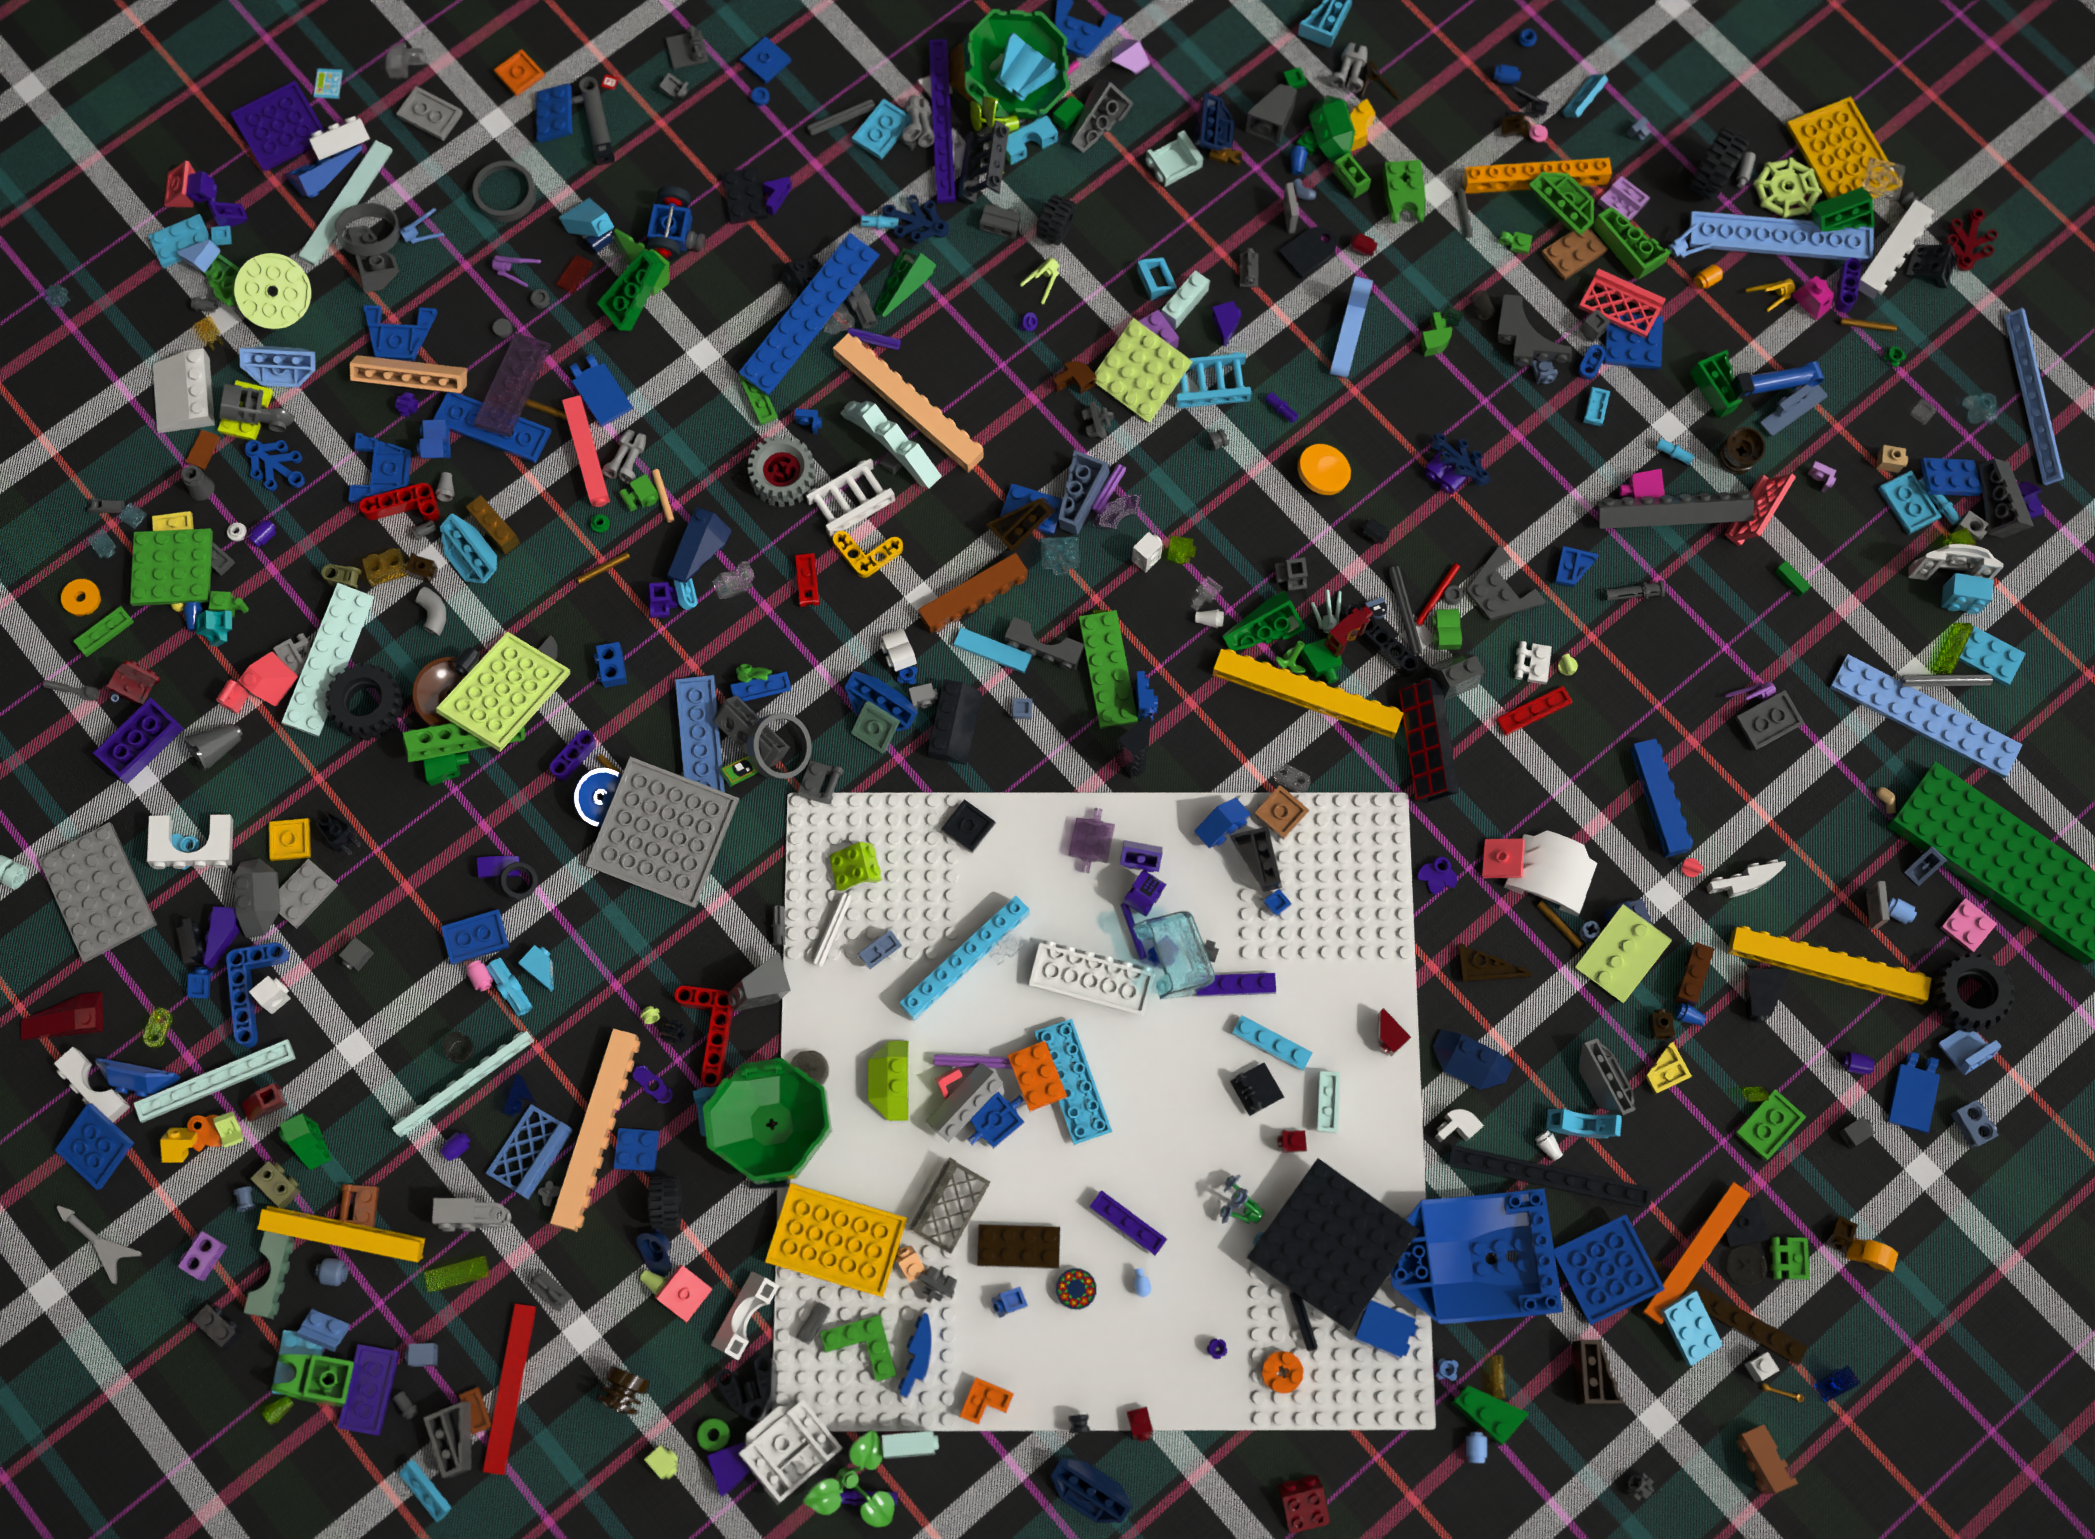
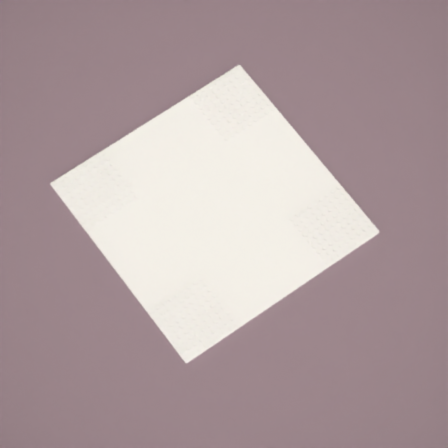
(1165, 1091)

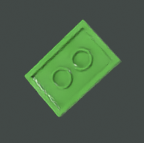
(1770, 1125)

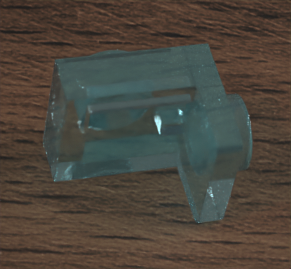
(102, 544)

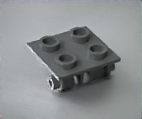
(687, 48)

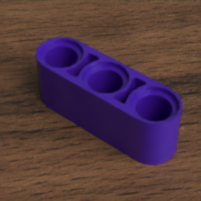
(1845, 292)
(574, 746)

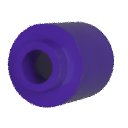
(262, 533)
(1858, 1063)
(455, 1146)

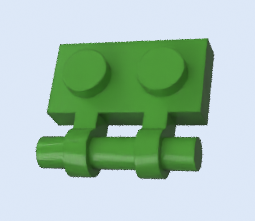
(1796, 1258)

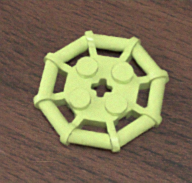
(1784, 196)

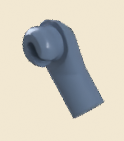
(1303, 192)

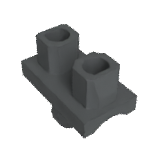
(1094, 413)
(946, 1288)

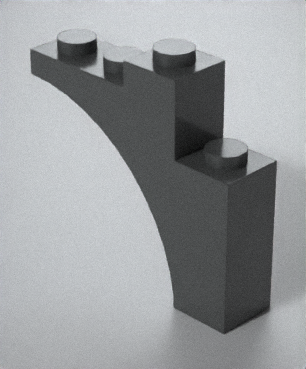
(1528, 342)

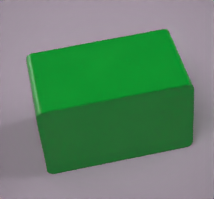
(1068, 112)

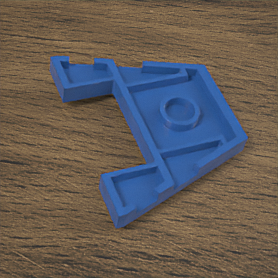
(1082, 36)
(397, 340)
(389, 468)

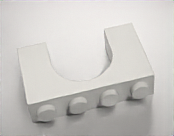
(215, 853)

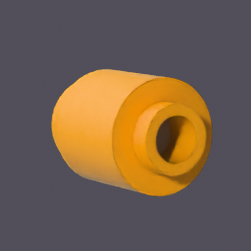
(1708, 277)

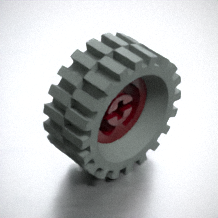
(792, 459)

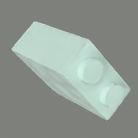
(909, 1444)

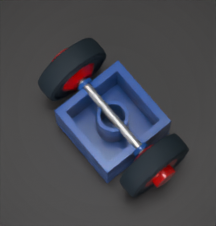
(670, 222)

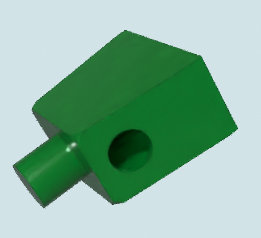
(1321, 660)
(444, 767)

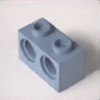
(1969, 1127)

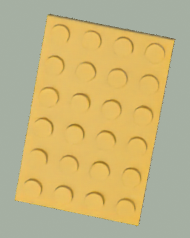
(1838, 147)
(836, 1240)

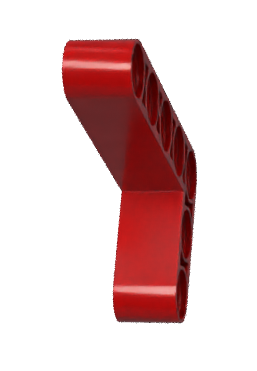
(714, 1029)

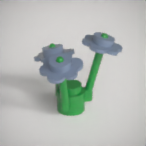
(1251, 1210)

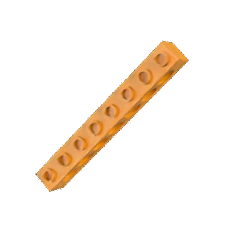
(1519, 176)

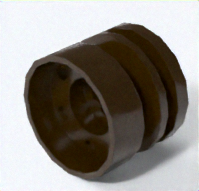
(1741, 450)
(623, 1390)

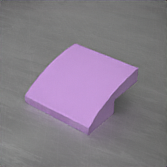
(1624, 198)

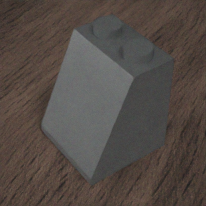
(1272, 114)
(1457, 674)
(761, 987)

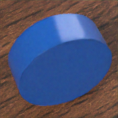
(760, 96)

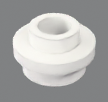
(238, 536)

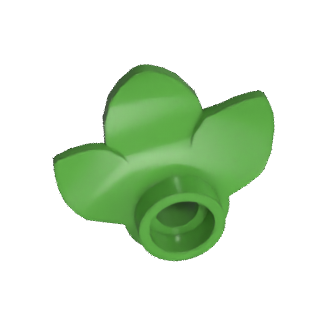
(747, 673)

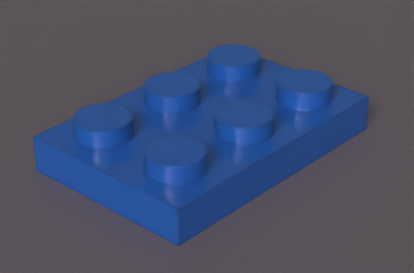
(554, 112)
(1950, 477)
(1020, 496)
(475, 937)

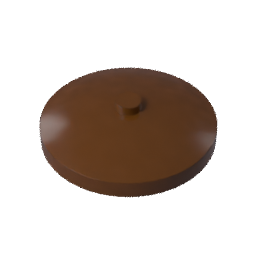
(432, 687)

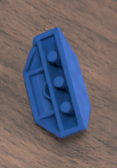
(865, 687)
(135, 1078)

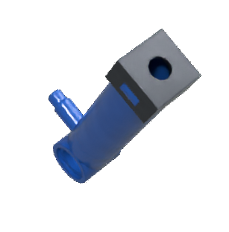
(1746, 384)

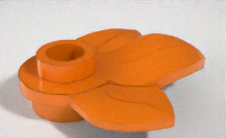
(207, 1134)

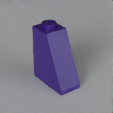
(728, 1468)

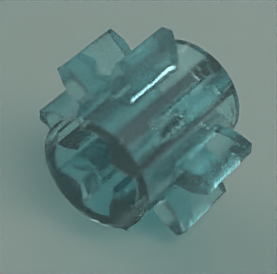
(56, 295)

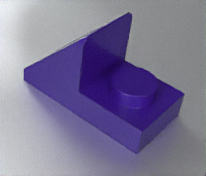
(777, 192)
(2030, 498)

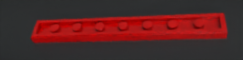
(509, 1389)

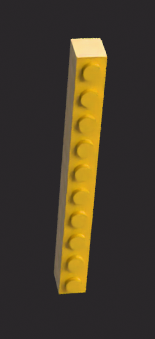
(1307, 693)
(1829, 965)

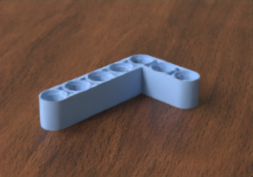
(1351, 327)

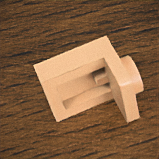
(910, 1263)

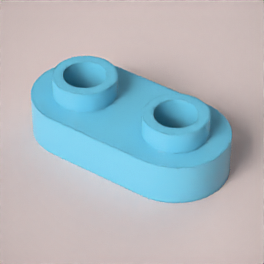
(686, 594)

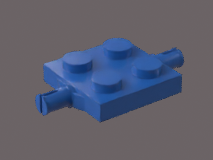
(996, 1120)

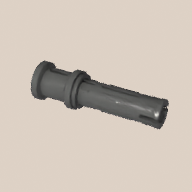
(1644, 590)

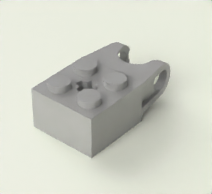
(467, 1214)

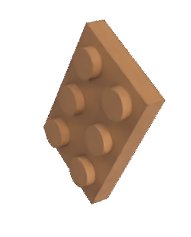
(1573, 252)

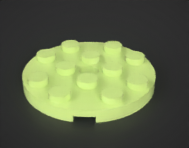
(252, 295)

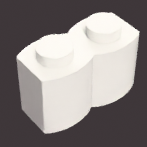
(898, 650)

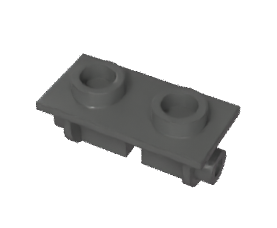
(1249, 268)
(550, 1290)

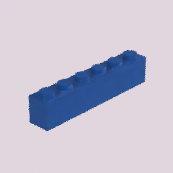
(1661, 798)

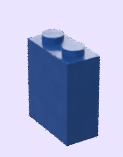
(1385, 1330)

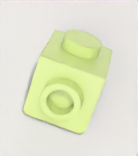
(229, 1129)

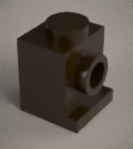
(425, 574)
(1659, 1031)

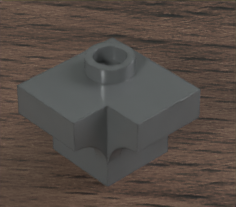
(1293, 573)

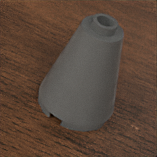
(212, 744)

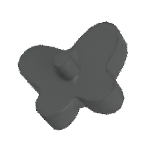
(549, 1192)

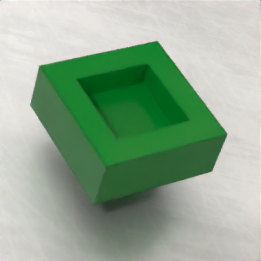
(1295, 78)
(1308, 141)

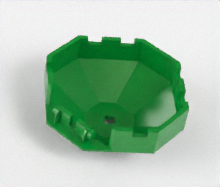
(984, 55)
(745, 1104)

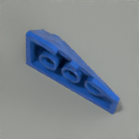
(313, 178)

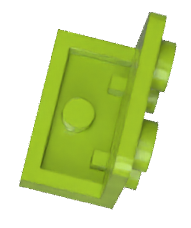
(855, 865)

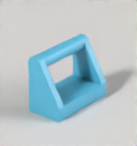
(1152, 290)

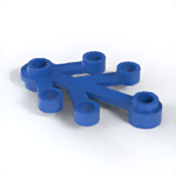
(273, 462)

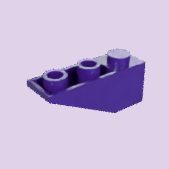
(222, 931)

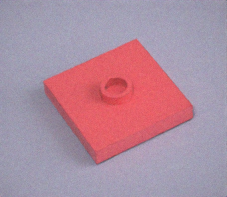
(1503, 858)
(683, 1293)

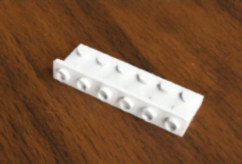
(1092, 978)

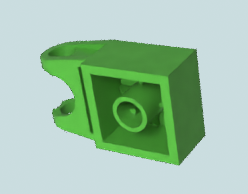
(1404, 188)
(308, 1379)

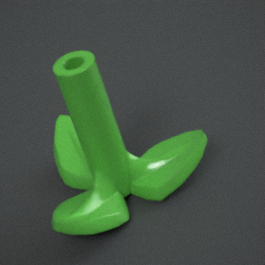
(1290, 658)

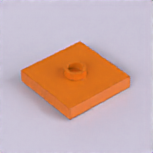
(519, 72)

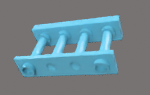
(1221, 395)

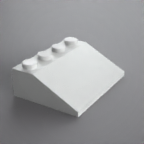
(183, 391)

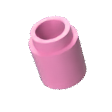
(479, 975)

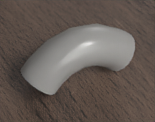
(435, 611)

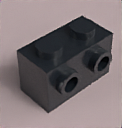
(217, 1326)

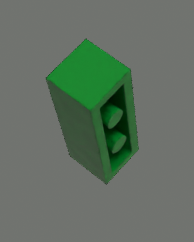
(1792, 578)

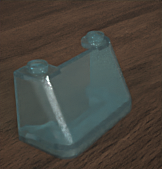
(1179, 952)

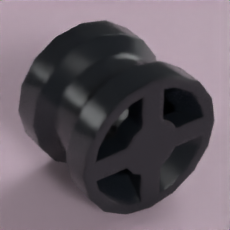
(1079, 1423)

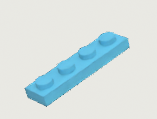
(1272, 1043)

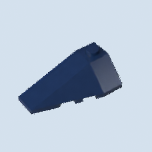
(701, 540)

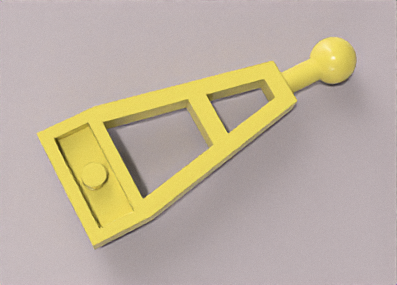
(173, 521)

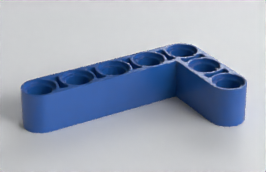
(243, 988)

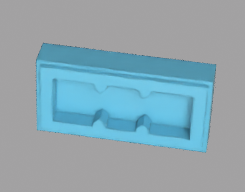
(1596, 406)

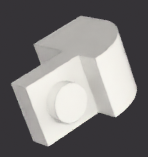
(1462, 1121)

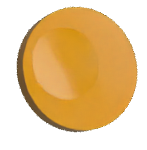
(1324, 469)

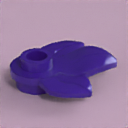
(1438, 878)

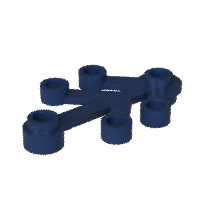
(918, 221)
(1461, 460)

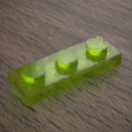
(1952, 648)
(457, 1274)

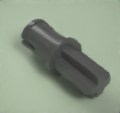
(779, 925)

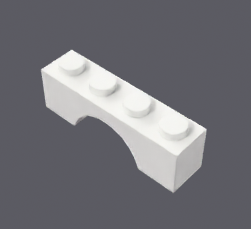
(75, 1068)
(732, 1335)

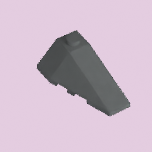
(1101, 111)

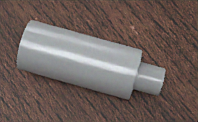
(1745, 169)

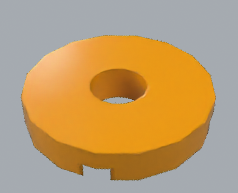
(73, 590)

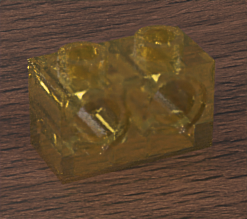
(386, 571)

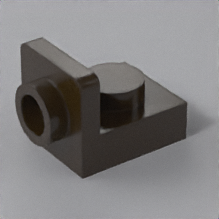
(1515, 125)
(1842, 1234)

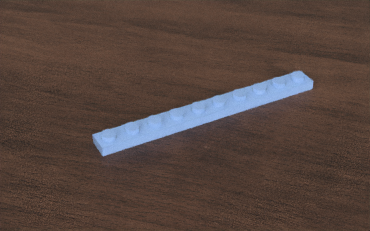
(2034, 397)

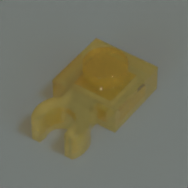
(208, 331)

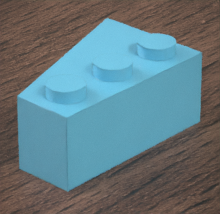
(1325, 22)

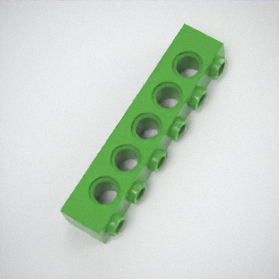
(438, 747)

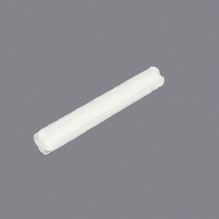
(831, 929)

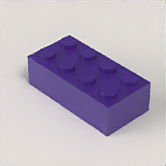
(138, 740)

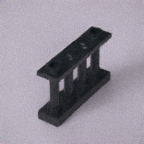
(972, 159)

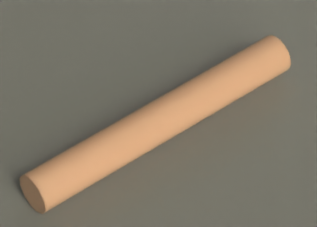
(663, 496)

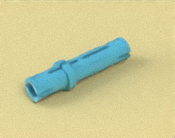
(1944, 506)

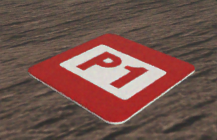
(609, 82)

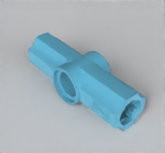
(509, 987)

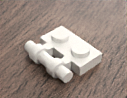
(1538, 665)

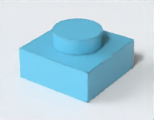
(221, 235)

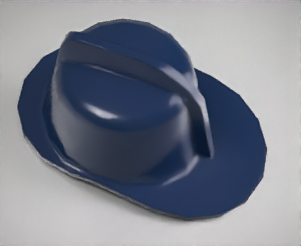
(655, 1250)

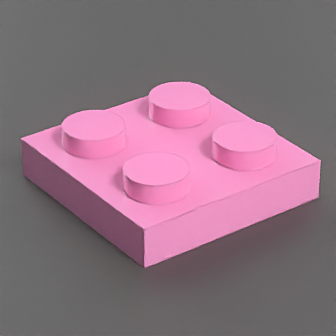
(1968, 925)

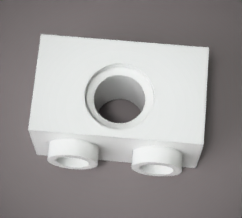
(270, 994)

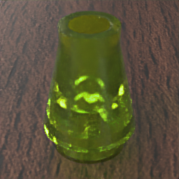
(276, 1410)

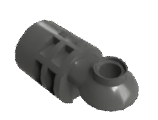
(251, 411)

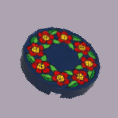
(1076, 1289)

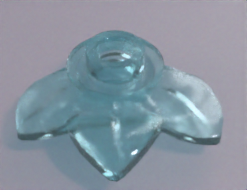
(1979, 410)

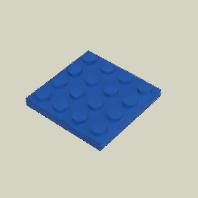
(1608, 1269)

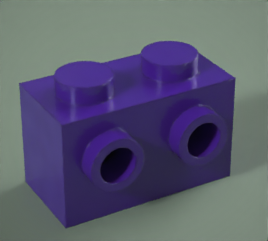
(1141, 856)

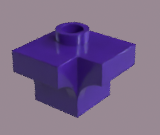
(660, 599)

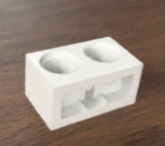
(1147, 551)

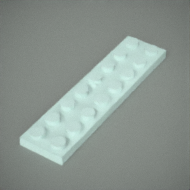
(327, 658)

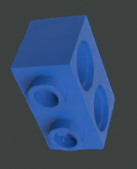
(615, 664)

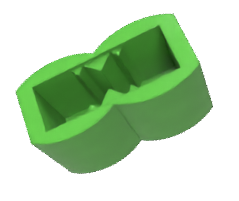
(1447, 629)

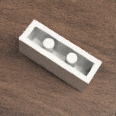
(338, 137)

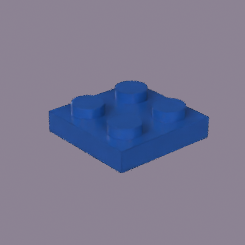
(636, 1150)

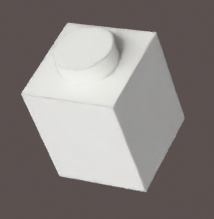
(1761, 1367)

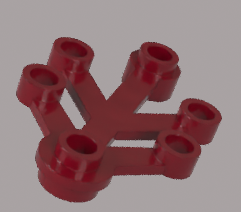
(1970, 241)

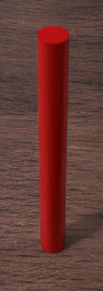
(1437, 594)

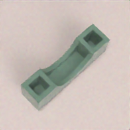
(265, 1300)

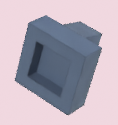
(1639, 130)

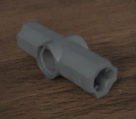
(861, 306)

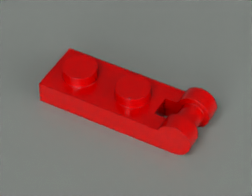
(807, 579)

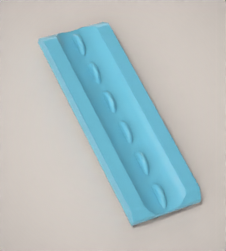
(1083, 1106)

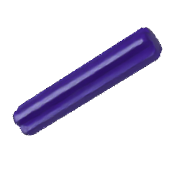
(876, 339)

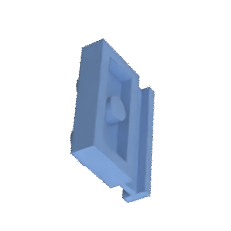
(323, 1330)

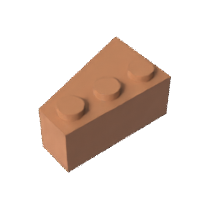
(1764, 1460)

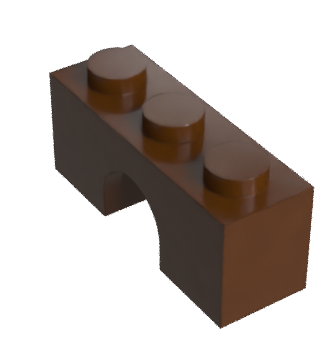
(1696, 970)

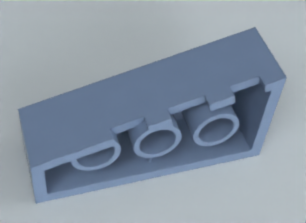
(1082, 488)

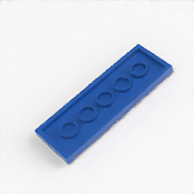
(526, 439)

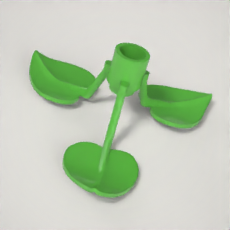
(825, 1496)

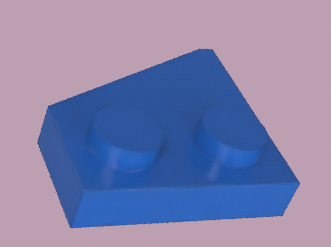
(1573, 565)

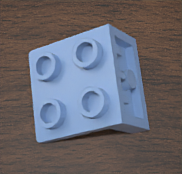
(1968, 1050)

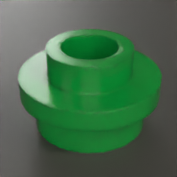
(600, 528)

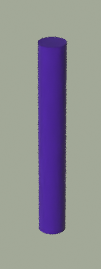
(1130, 921)

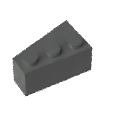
(451, 1438)

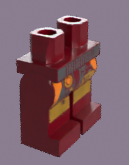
(1348, 630)

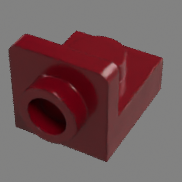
(1292, 1141)

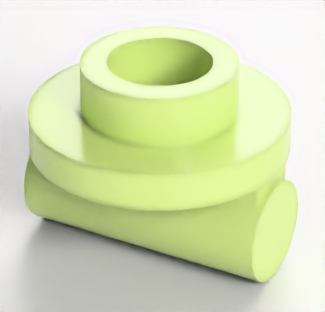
(1567, 665)

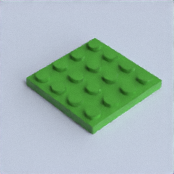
(171, 567)

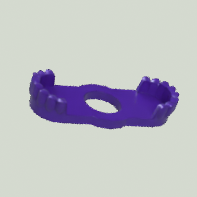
(644, 1076)

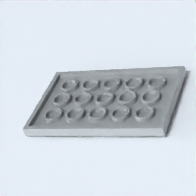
(97, 892)

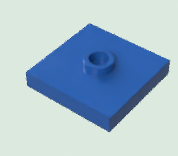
(765, 60)

